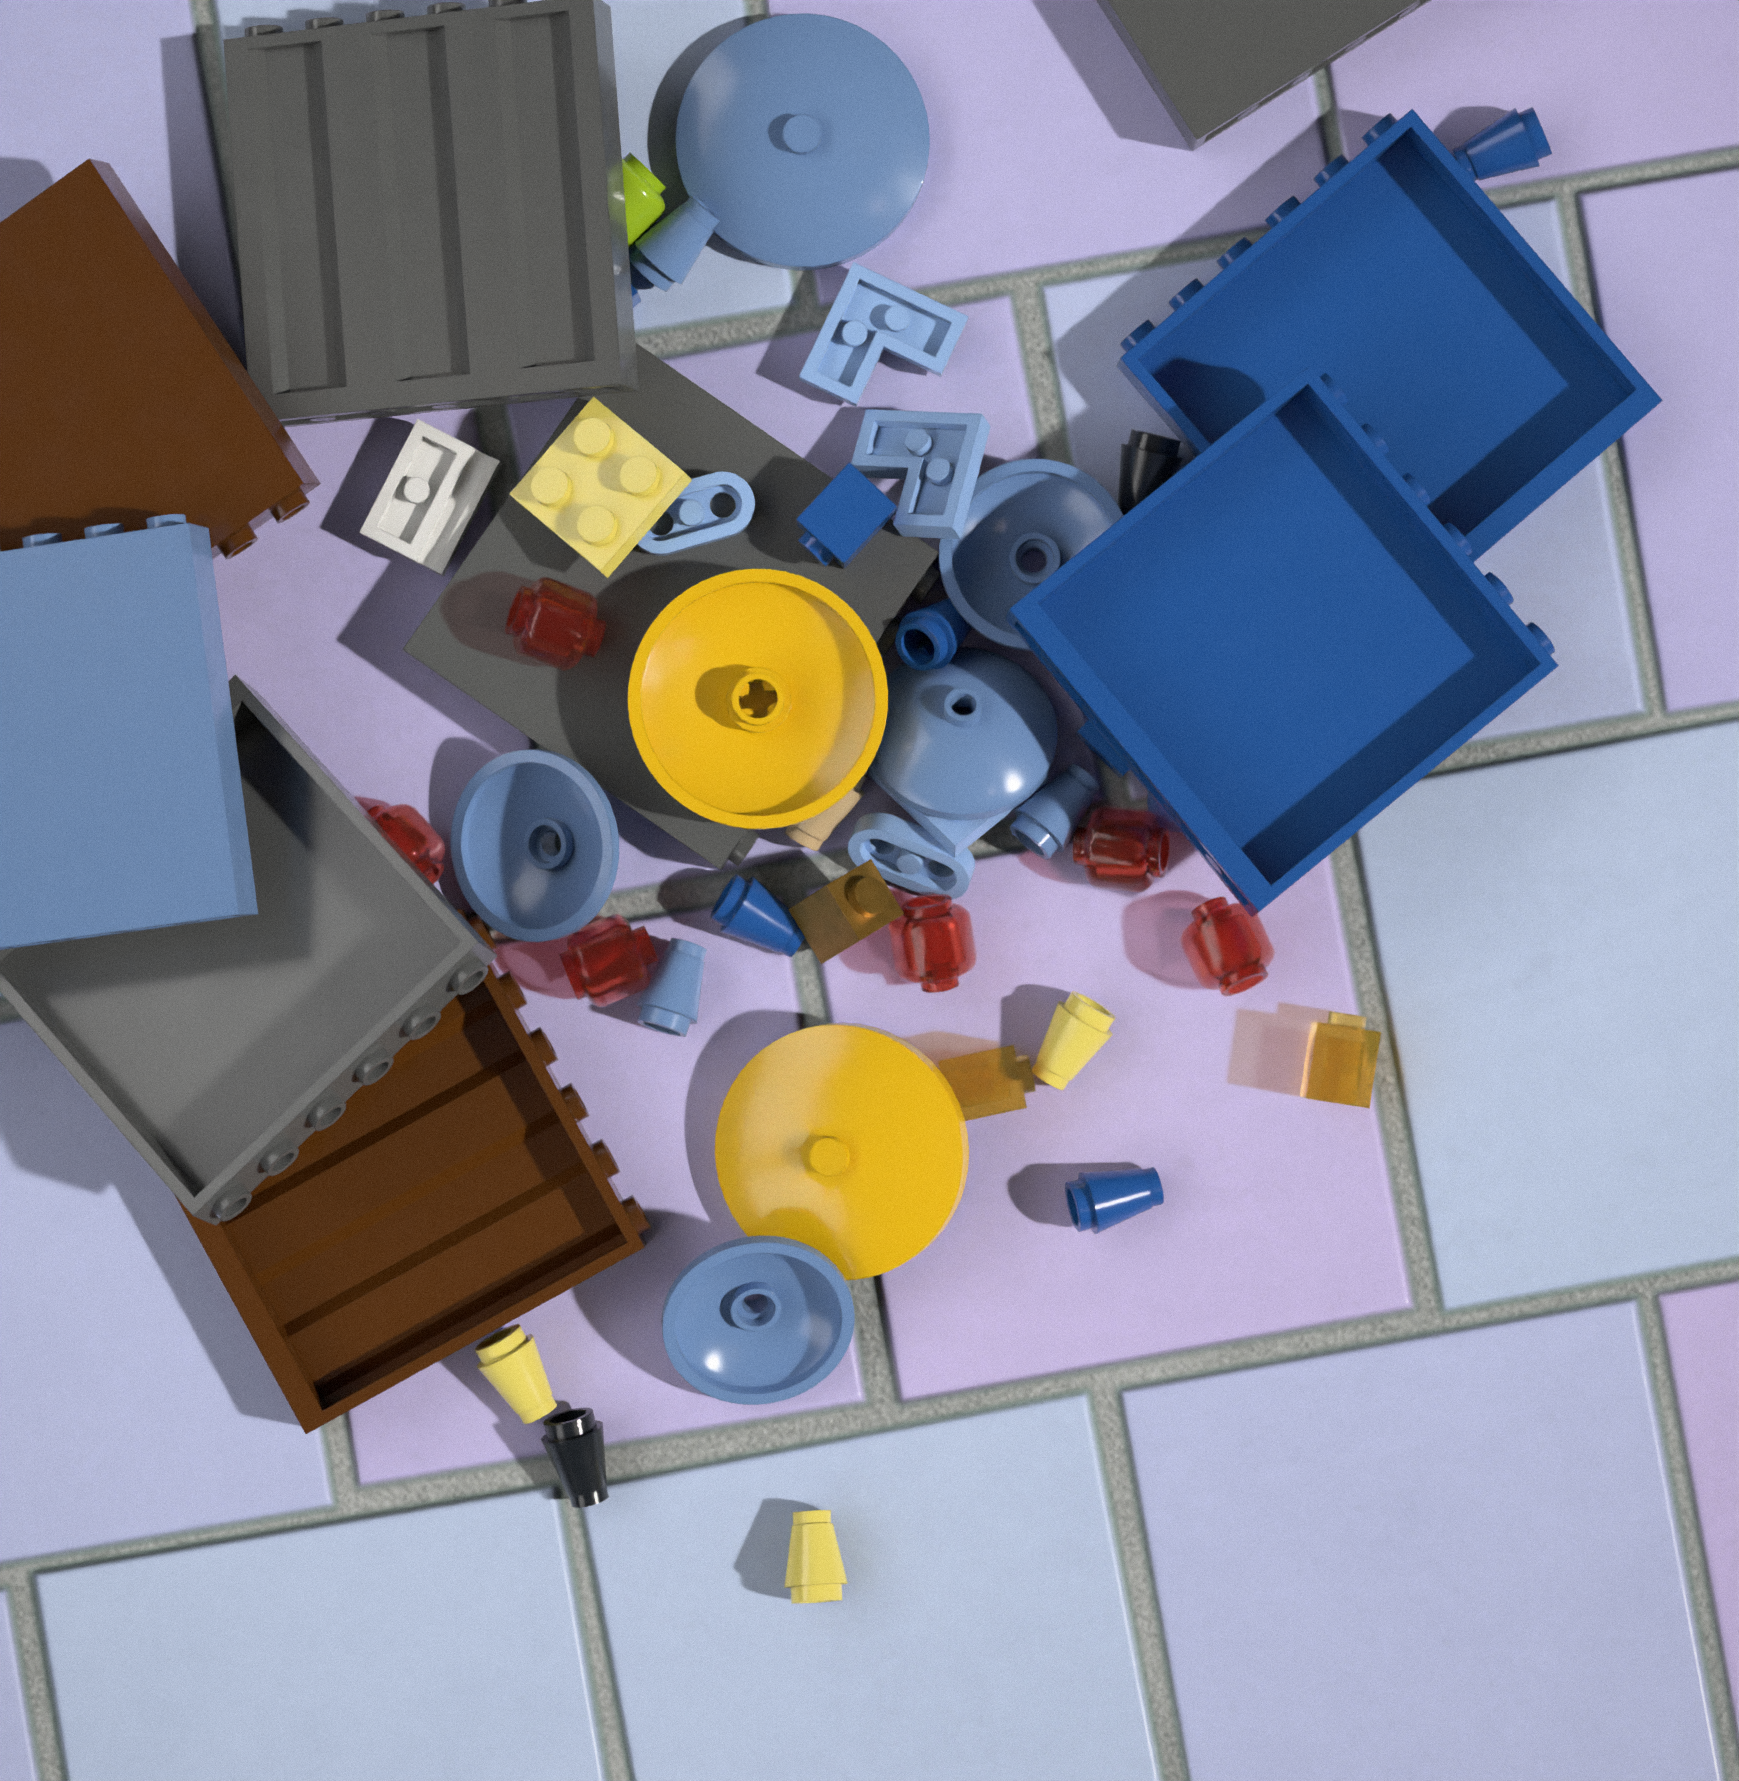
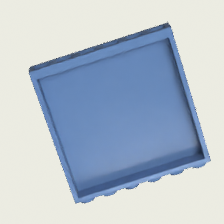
(116, 738)

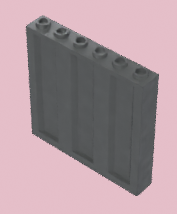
(431, 210)

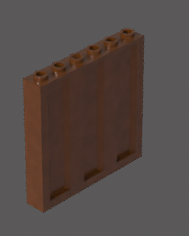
(425, 1211)

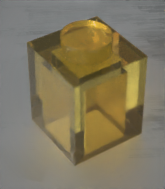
(1341, 1061)
(989, 1081)

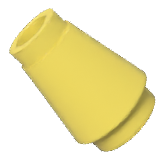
(1072, 1039)
(516, 1372)
(814, 1559)

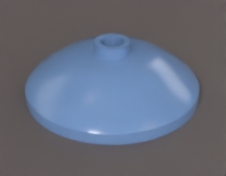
(1012, 513)
(966, 762)
(508, 849)
(764, 1345)

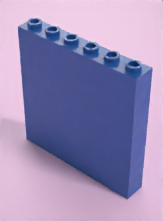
(1424, 319)
(1282, 639)

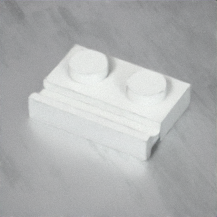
(430, 497)

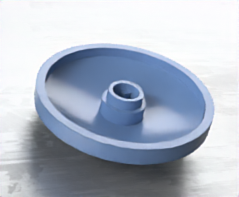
(803, 141)

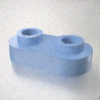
(694, 520)
(910, 856)

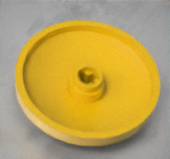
(758, 699)
(843, 1146)

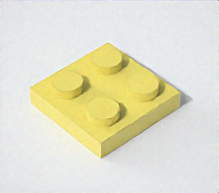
(600, 487)

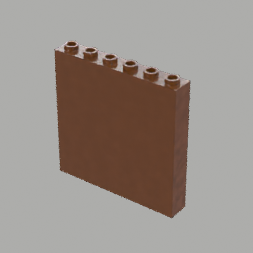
(123, 384)

